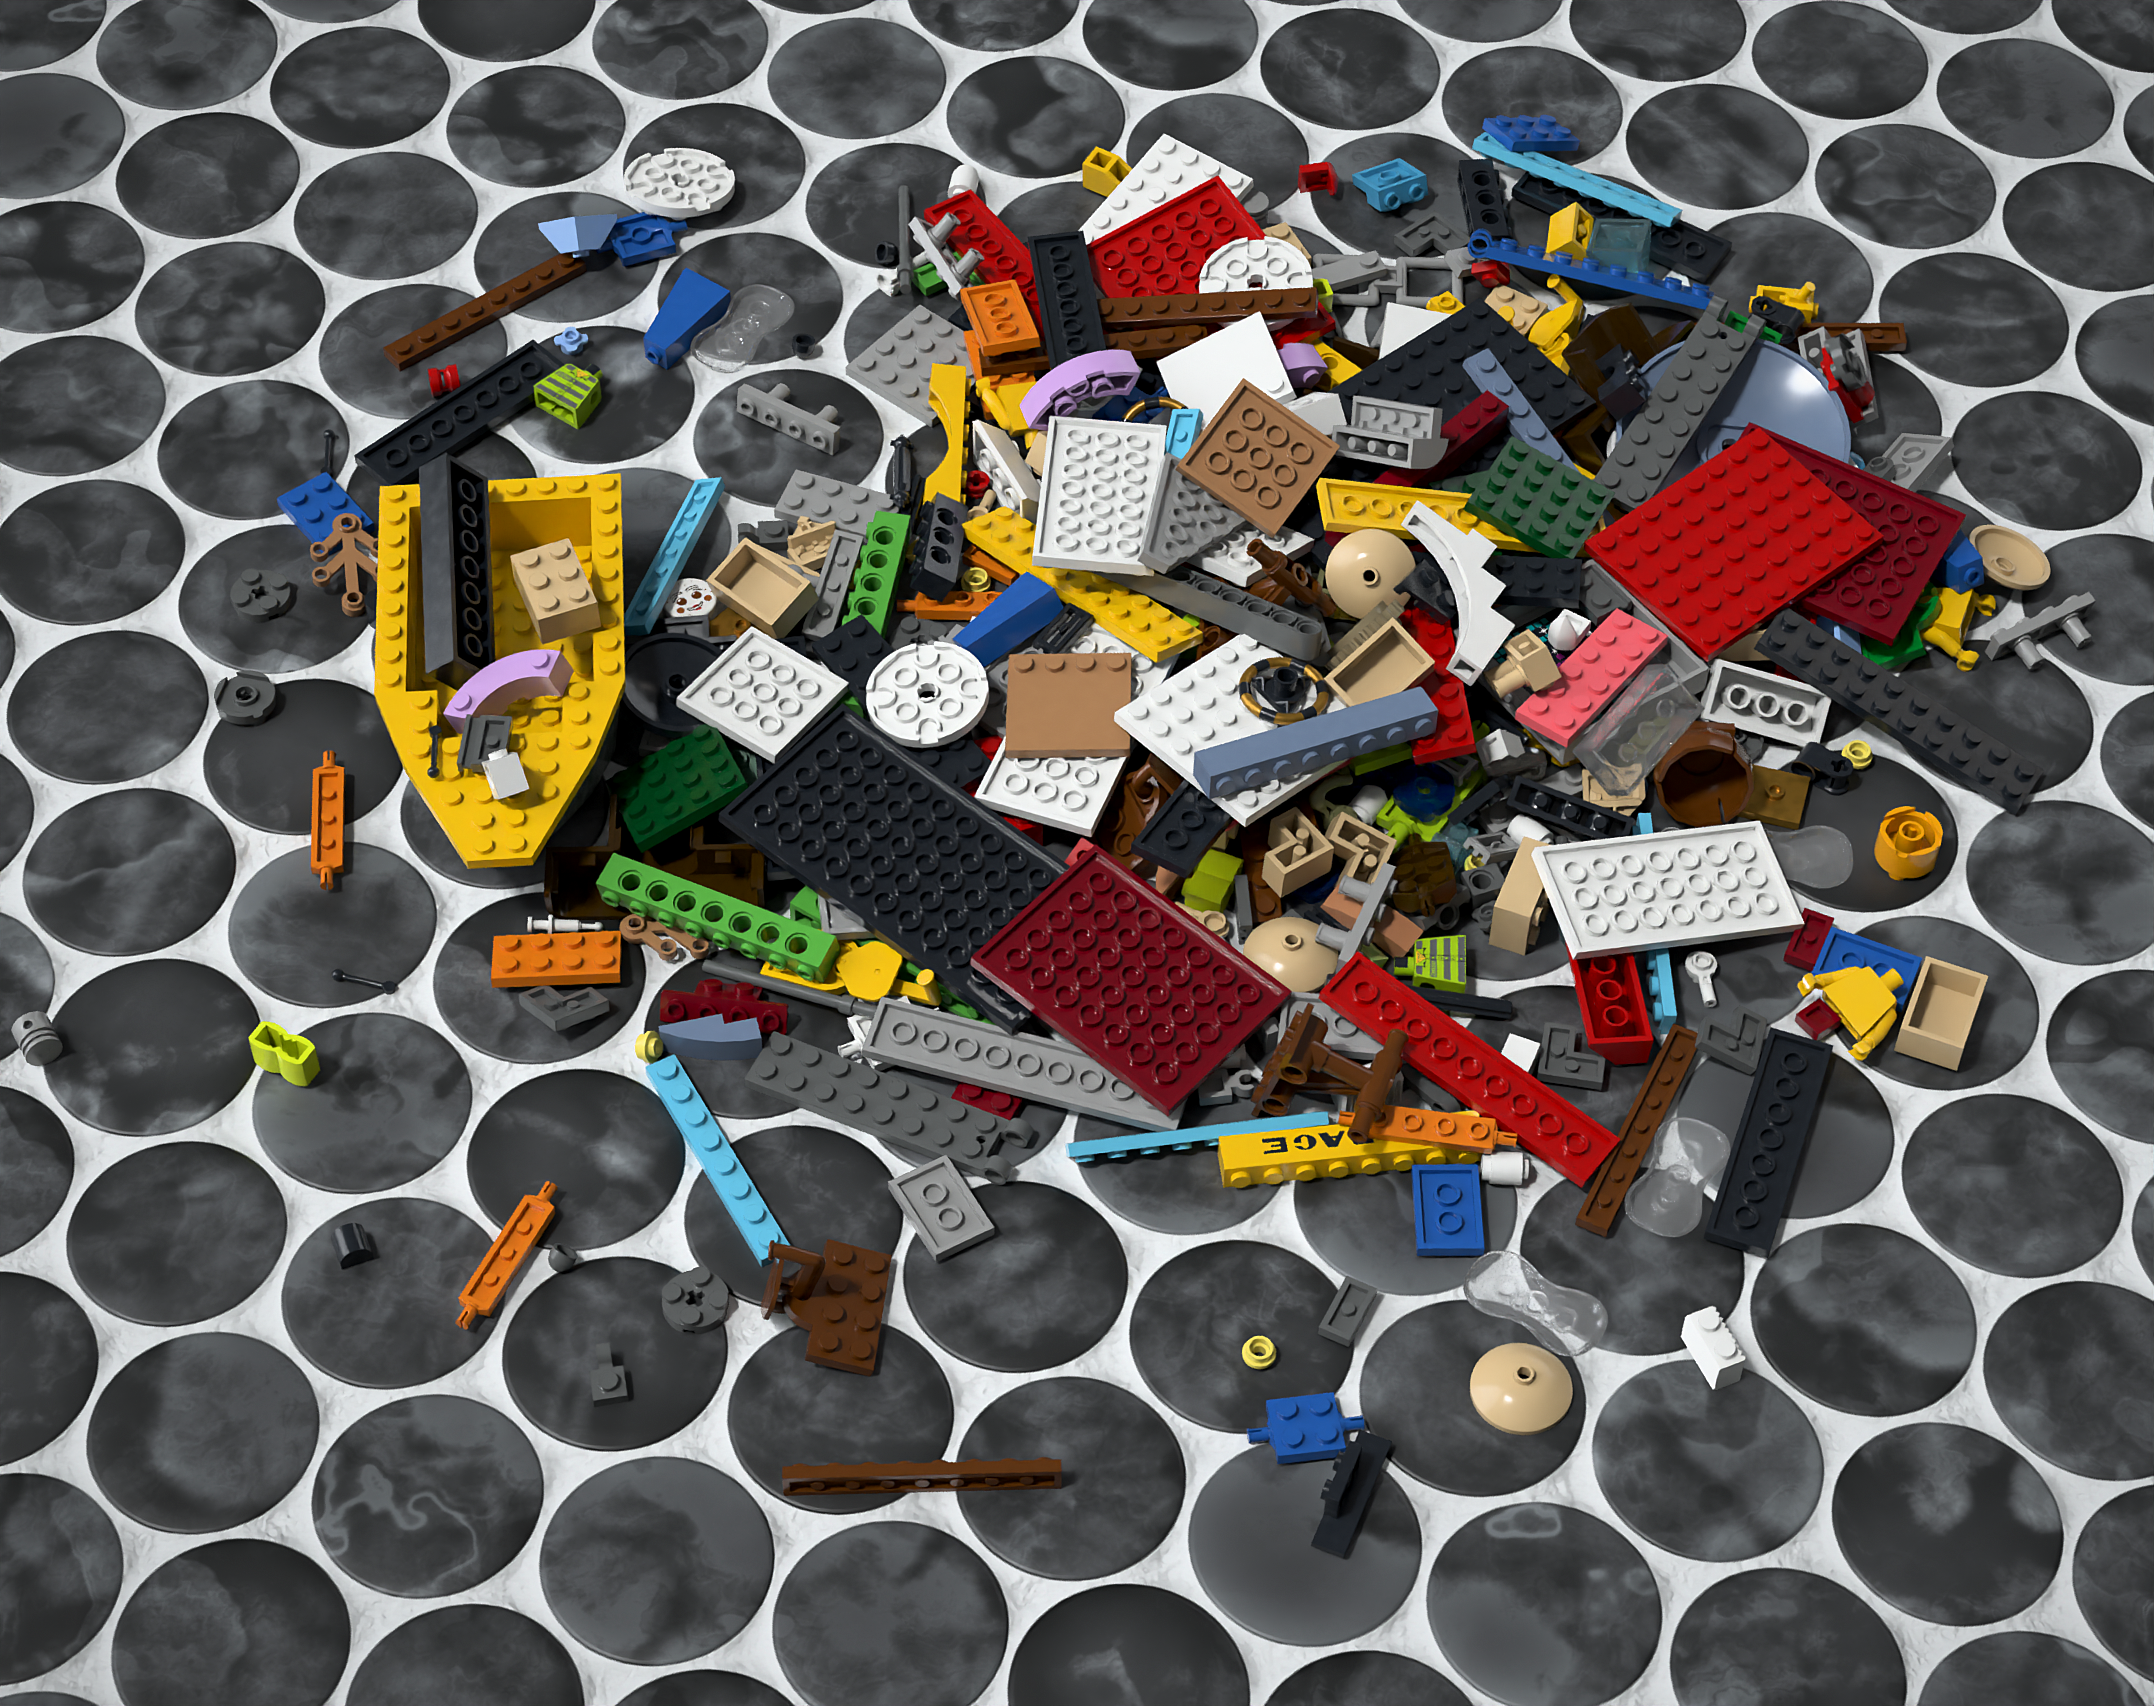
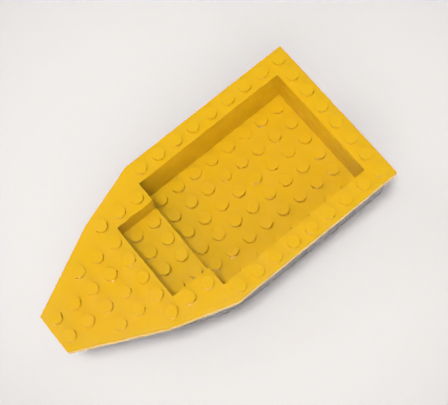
(558, 739)

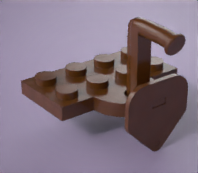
(1132, 808)
(833, 1298)

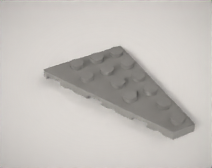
(1182, 520)

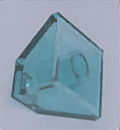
(1621, 243)

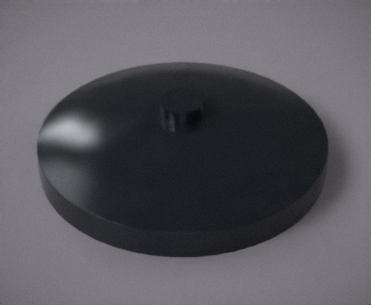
(657, 674)

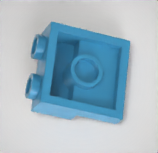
(1391, 184)

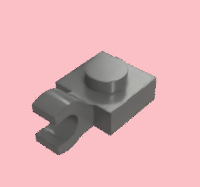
(769, 534)
(608, 1381)

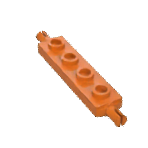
(955, 606)
(328, 820)
(1436, 1129)
(507, 1255)

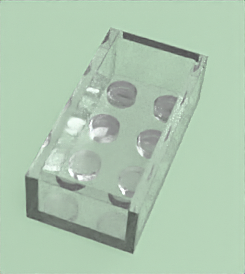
(1638, 730)

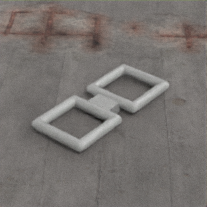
(1393, 282)

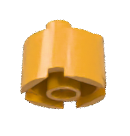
(1908, 843)

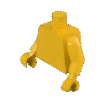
(1006, 408)
(1953, 622)
(1861, 1002)

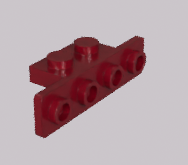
(733, 1001)

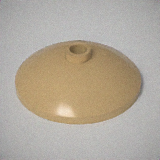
(1365, 551)
(2010, 557)
(1296, 966)
(1518, 1403)

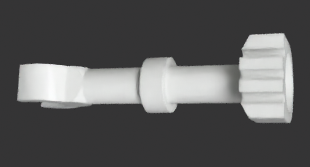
(888, 280)

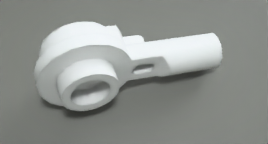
(1701, 967)

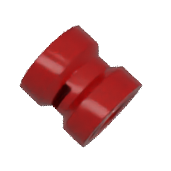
(450, 377)

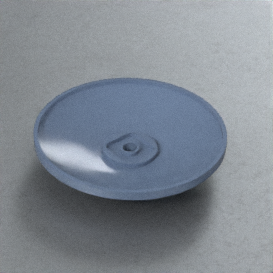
(1769, 390)

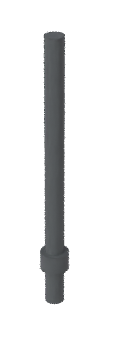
(905, 269)
(846, 1004)

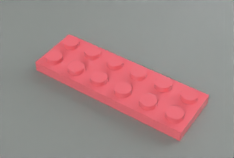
(1592, 677)

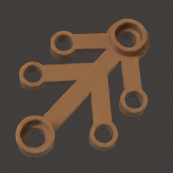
(347, 556)
(646, 932)

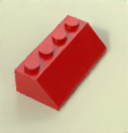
(1612, 1007)

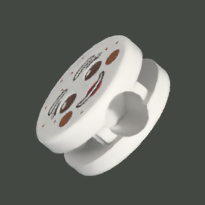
(690, 598)

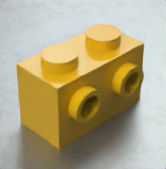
(1570, 231)

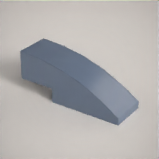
(712, 1039)

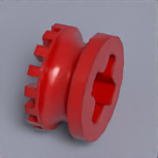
(977, 491)

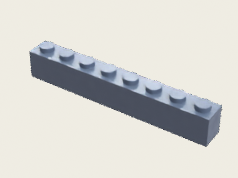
(1314, 742)

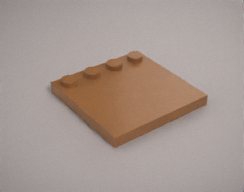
(1257, 458)
(1067, 705)

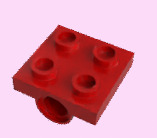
(1853, 400)

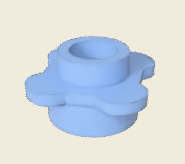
(571, 341)

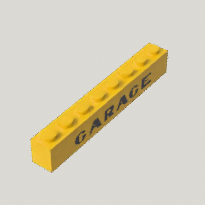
(1321, 1153)

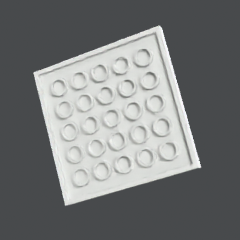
(1205, 710)

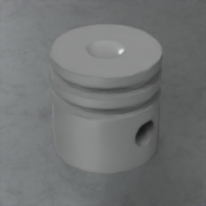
(1257, 205)
(40, 1041)

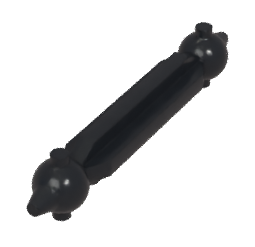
(901, 471)

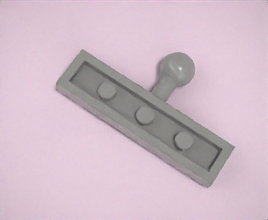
(832, 584)

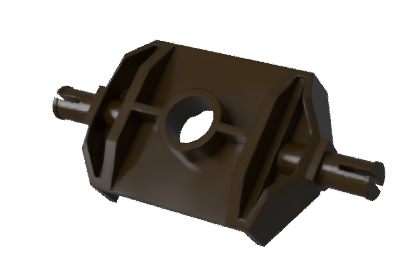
(1423, 876)

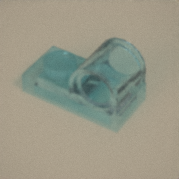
(1455, 838)

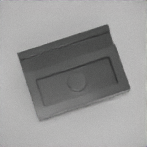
(1600, 596)
(481, 738)

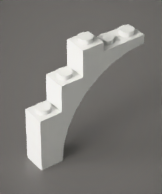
(1474, 589)

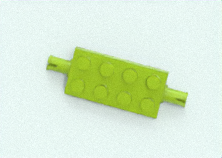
(1402, 824)

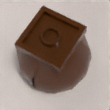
(1702, 771)

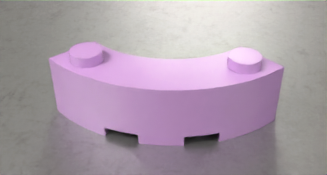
(1302, 364)
(1085, 376)
(507, 680)

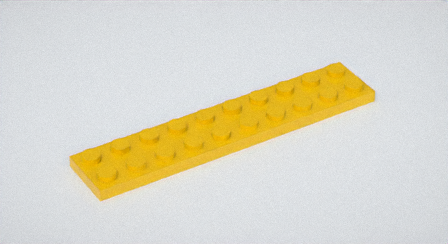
(1362, 505)
(1115, 607)

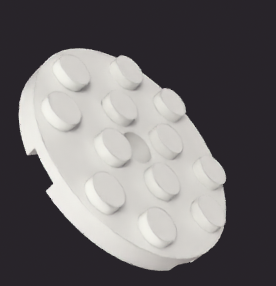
(701, 181)
(1264, 261)
(927, 722)

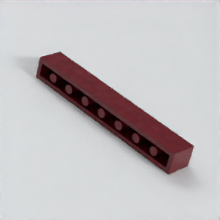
(1466, 434)

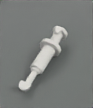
(561, 925)

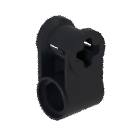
(1779, 317)
(1823, 768)

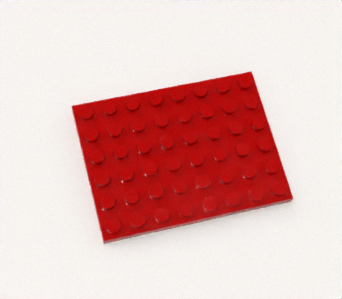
(1169, 248)
(1733, 544)

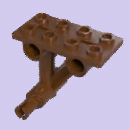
(1283, 580)
(1304, 1051)

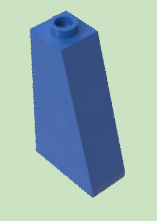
(686, 311)
(1961, 566)
(1010, 619)

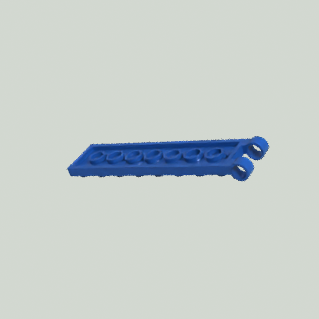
(1590, 271)

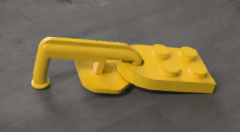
(1559, 326)
(866, 974)

